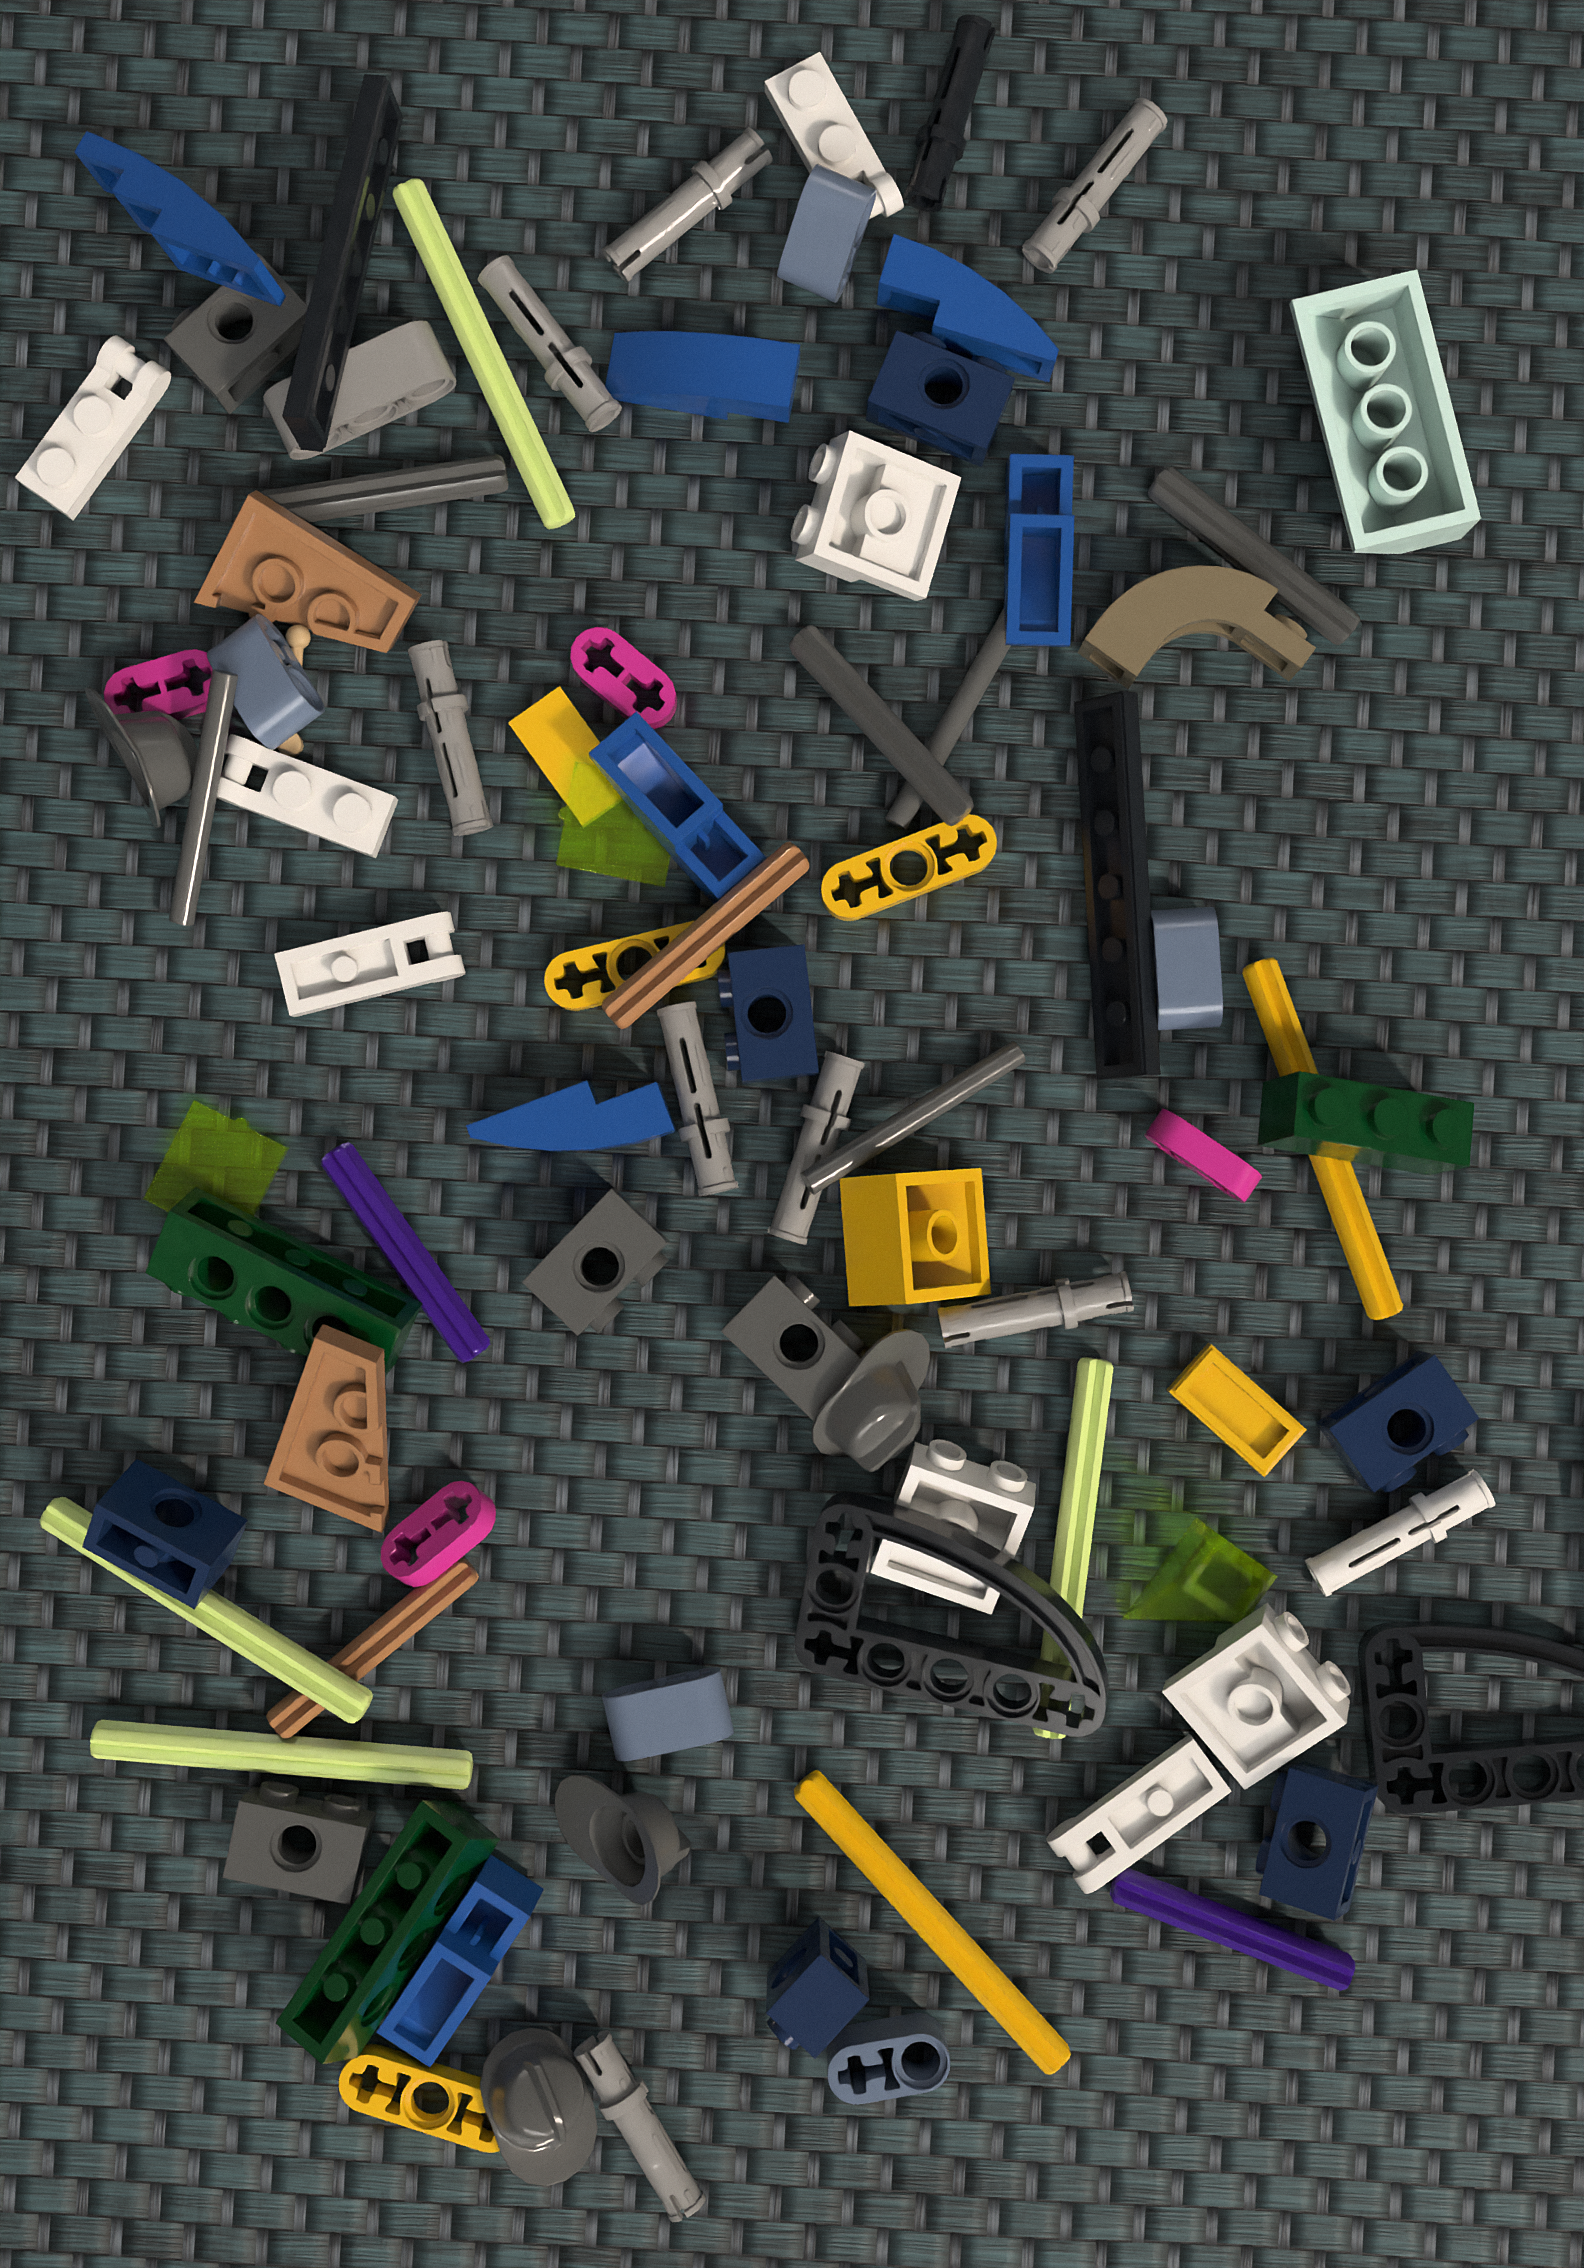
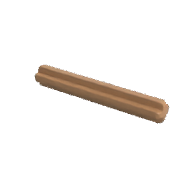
(705, 935)
(378, 1641)

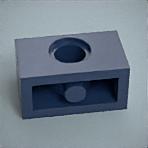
(956, 428)
(779, 976)
(1360, 1424)
(164, 1533)
(1343, 1811)
(815, 1989)

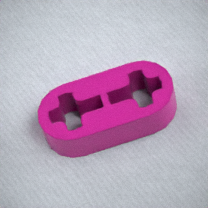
(633, 666)
(161, 675)
(1203, 1155)
(438, 1534)

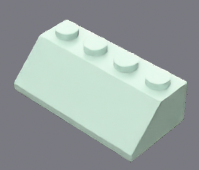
(1386, 415)

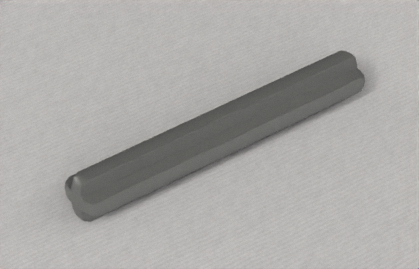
(394, 489)
(1253, 555)
(881, 725)

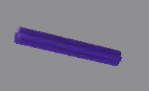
(405, 1252)
(1233, 1929)

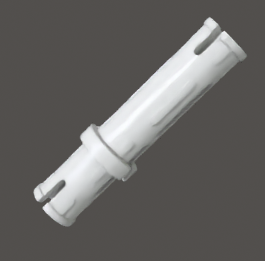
(1400, 1532)

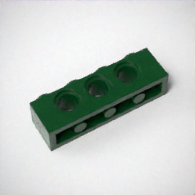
(264, 1258)
(387, 1931)

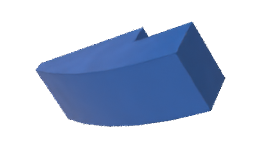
(964, 309)
(704, 373)
(1038, 550)
(676, 807)
(578, 1122)
(460, 1960)

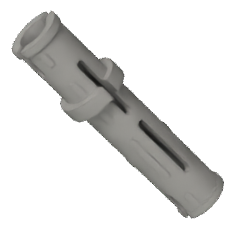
(688, 204)
(1078, 206)
(593, 399)
(444, 713)
(678, 1025)
(817, 1140)
(1046, 1307)
(626, 2104)

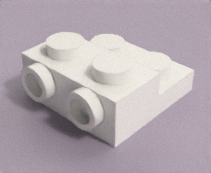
(875, 515)
(967, 1495)
(1260, 1695)

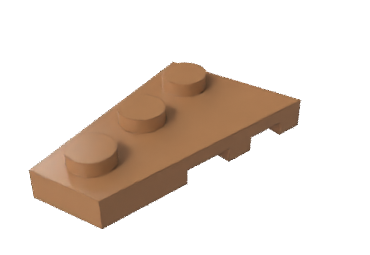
(305, 578)
(337, 1432)

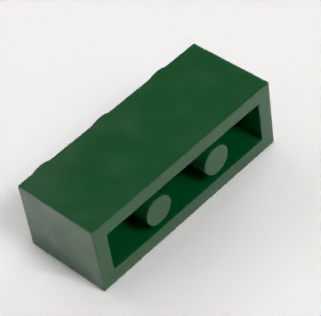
(1365, 1123)

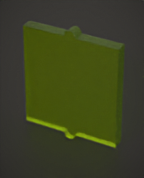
(605, 834)
(218, 1158)

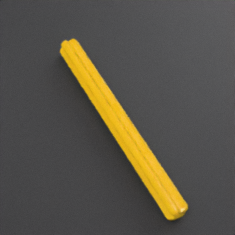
(1334, 1175)
(932, 1922)

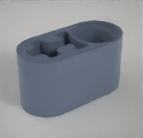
(826, 233)
(271, 685)
(1187, 968)
(668, 1714)
(876, 2081)

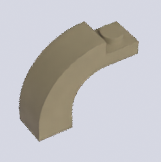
(1194, 602)

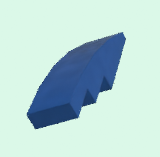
(179, 219)

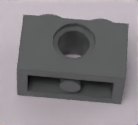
(238, 367)
(561, 1275)
(758, 1333)
(266, 1857)

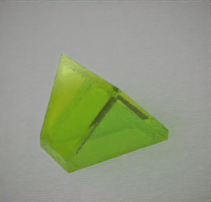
(1203, 1581)

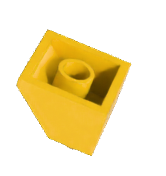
(915, 1237)

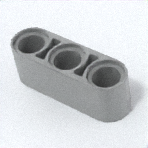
(378, 385)

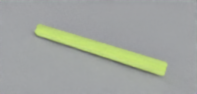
(483, 353)
(1078, 1499)
(231, 1626)
(281, 1756)

